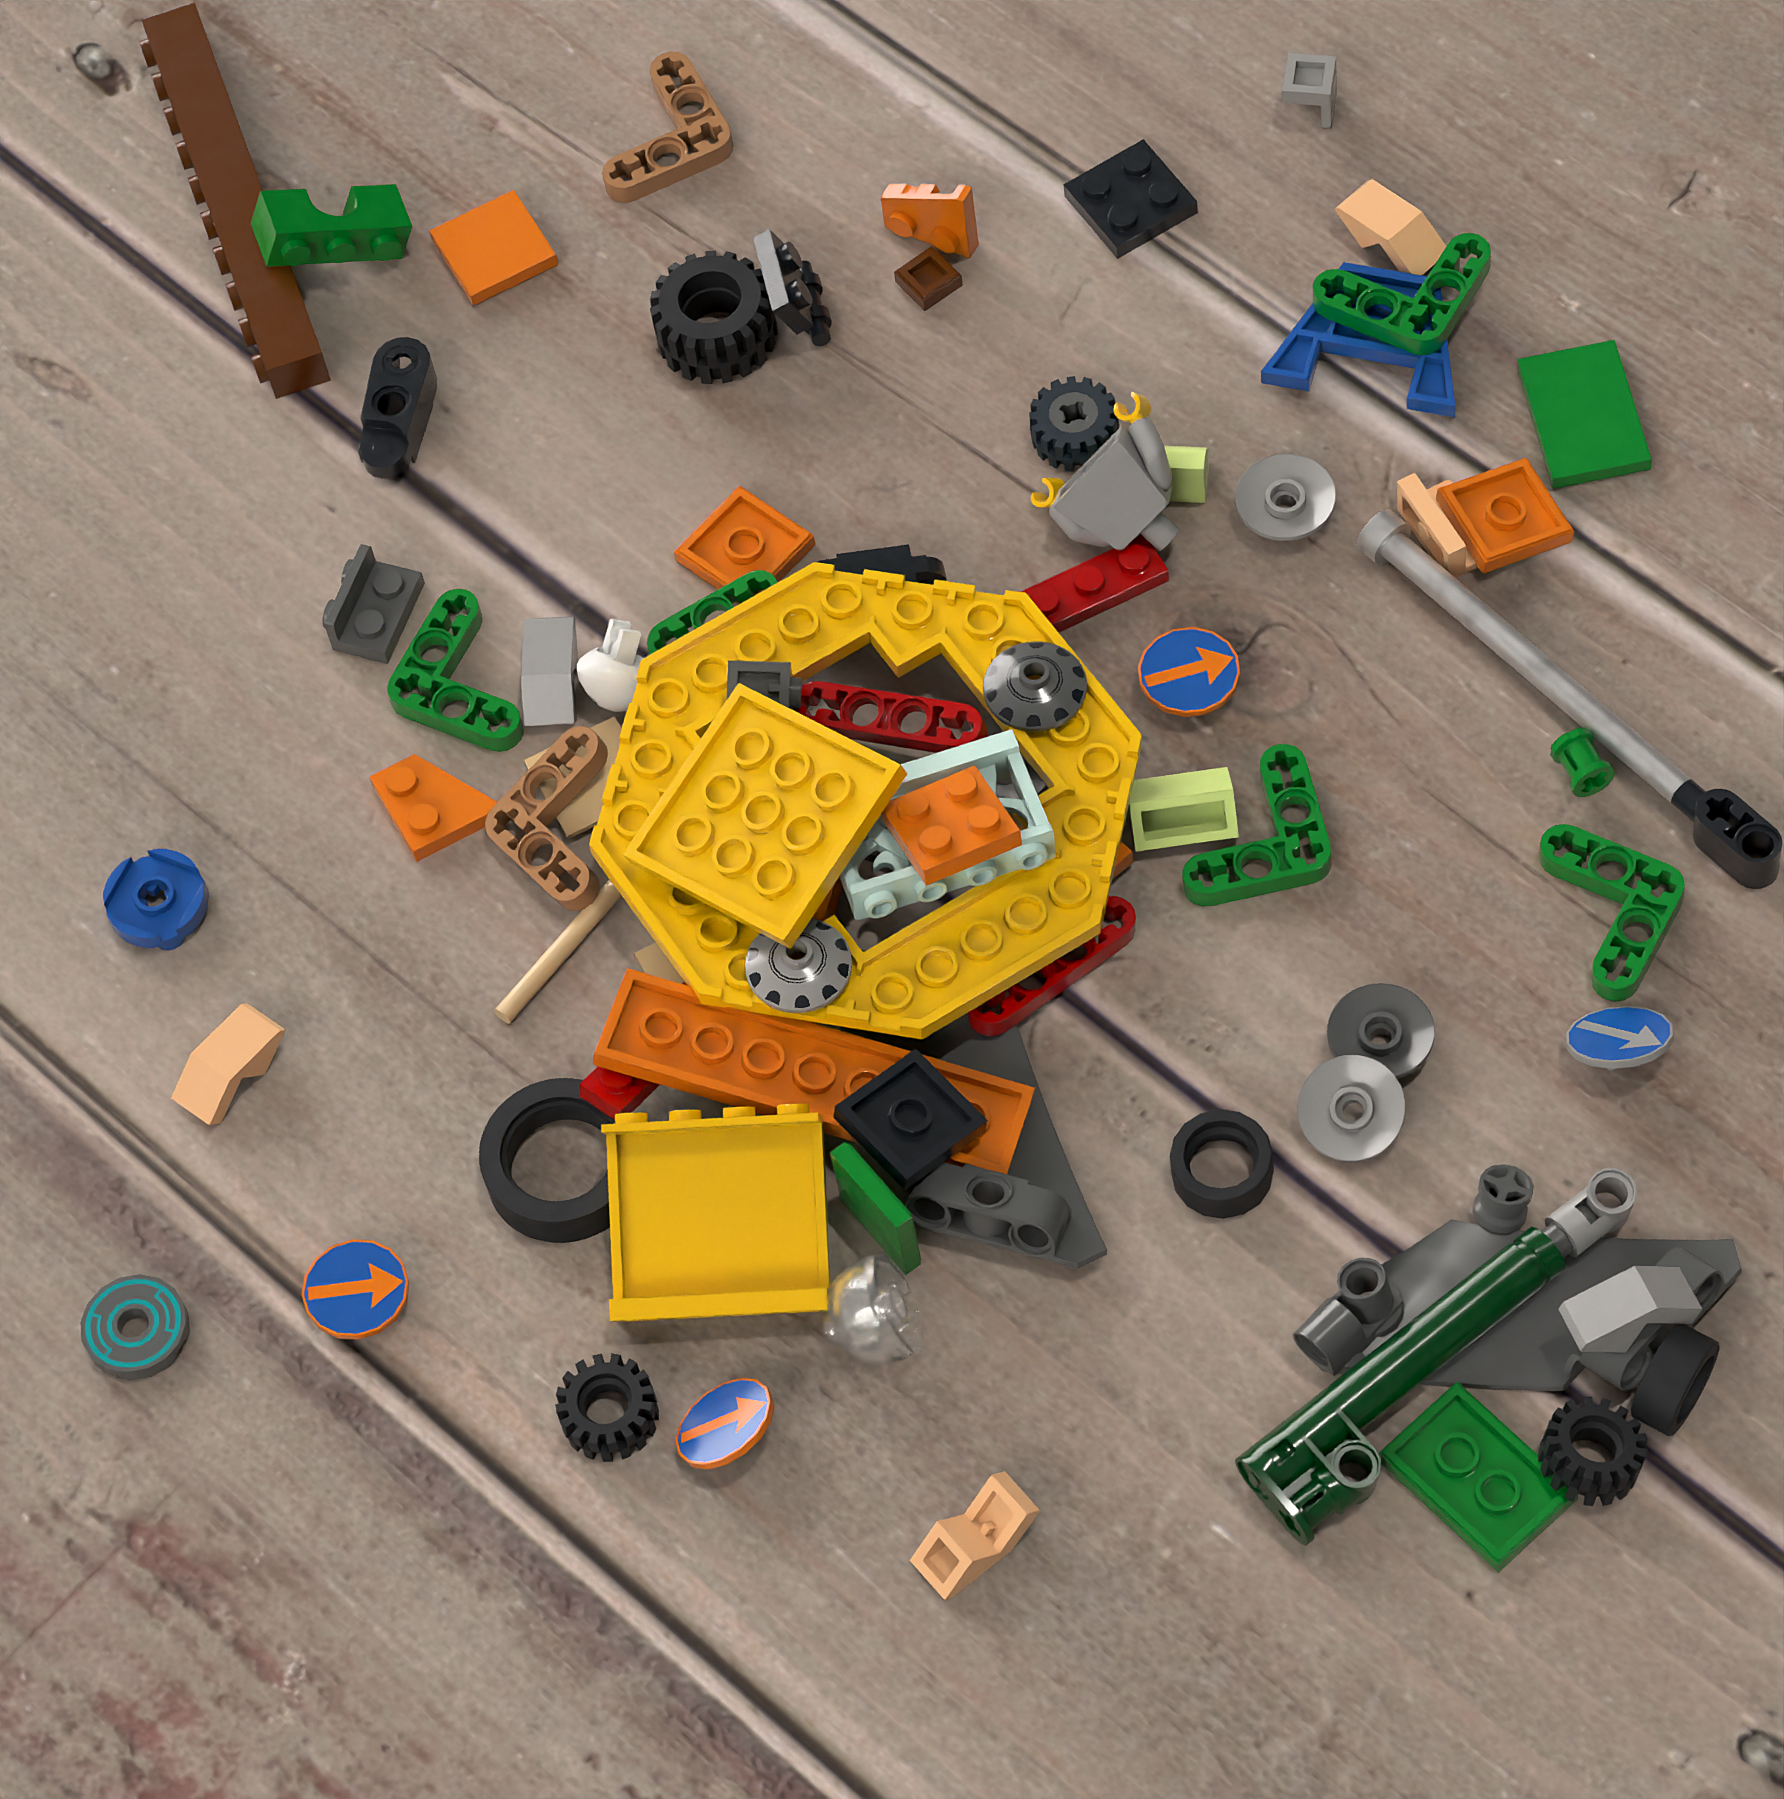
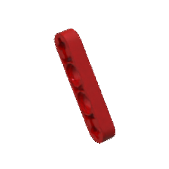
(891, 712)
(1059, 974)

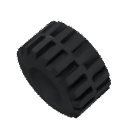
(718, 347)

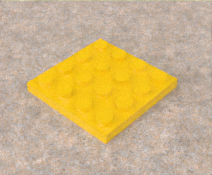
(765, 815)

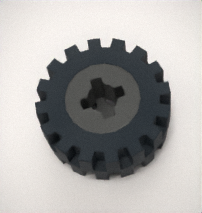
(1078, 441)

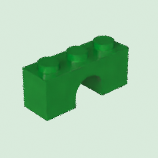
(300, 234)

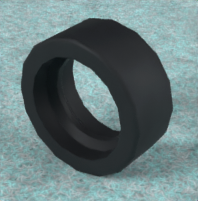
(1212, 1127)
(1675, 1379)

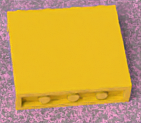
(717, 1214)

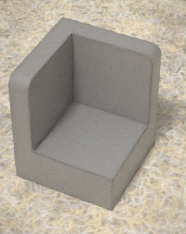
(1311, 81)

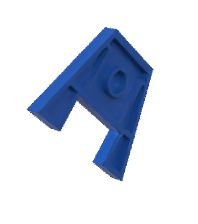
(1298, 355)

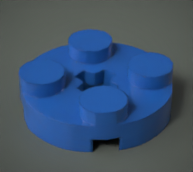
(162, 924)

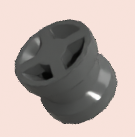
(1502, 1199)

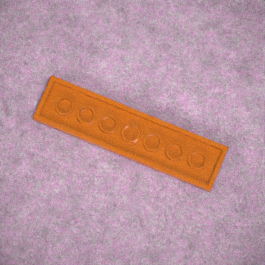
(770, 1060)

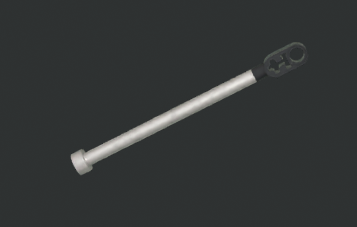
(1722, 821)

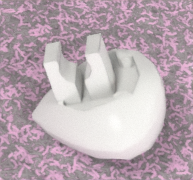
(611, 670)

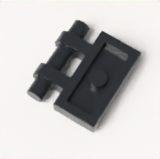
(793, 288)

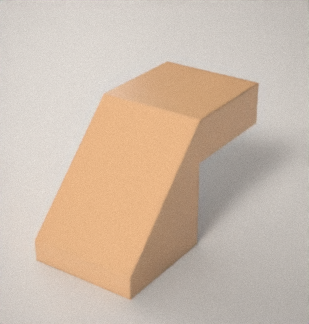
(1401, 229)
(233, 1051)
(971, 1543)

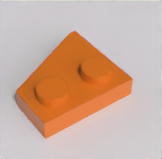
(935, 218)
(429, 805)

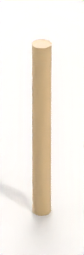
(557, 953)

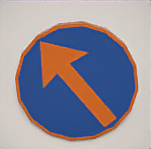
(1189, 671)
(355, 1289)
(724, 1423)

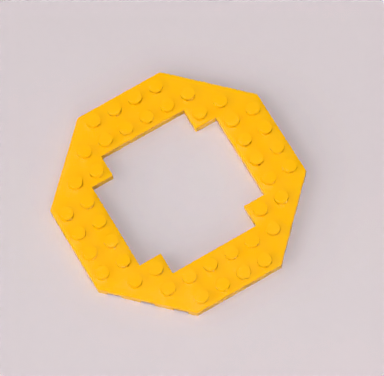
(967, 945)

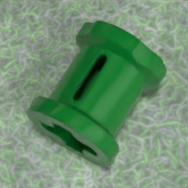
(1582, 762)

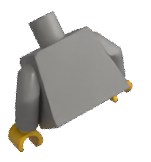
(1117, 488)

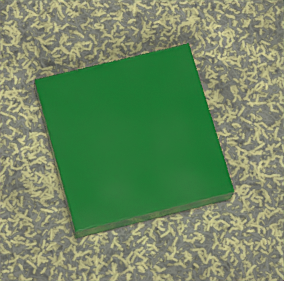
(876, 1207)

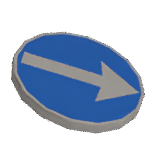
(1619, 1037)

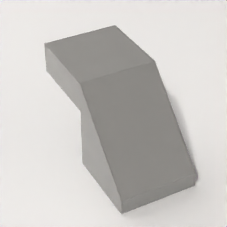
(548, 670)
(1618, 1309)

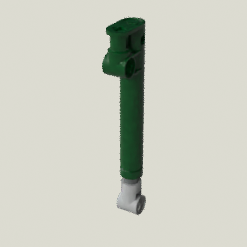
(1300, 1459)

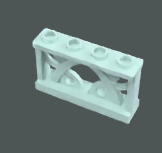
(996, 759)

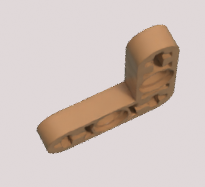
(689, 130)
(535, 815)

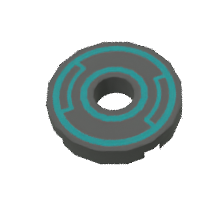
(129, 1299)

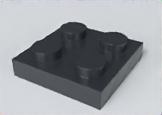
(1130, 198)
(910, 1119)

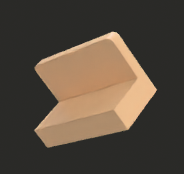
(1432, 526)

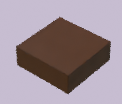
(928, 278)

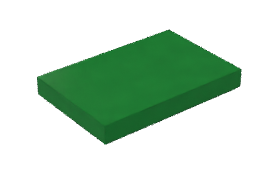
(1583, 414)
(1475, 1476)

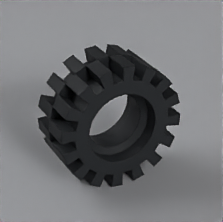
(598, 1379)
(1598, 1426)

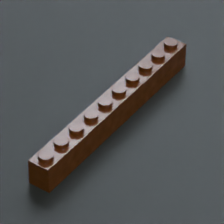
(230, 187)

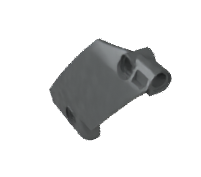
(1034, 1206)
(1530, 1344)

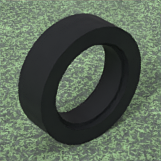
(503, 1134)

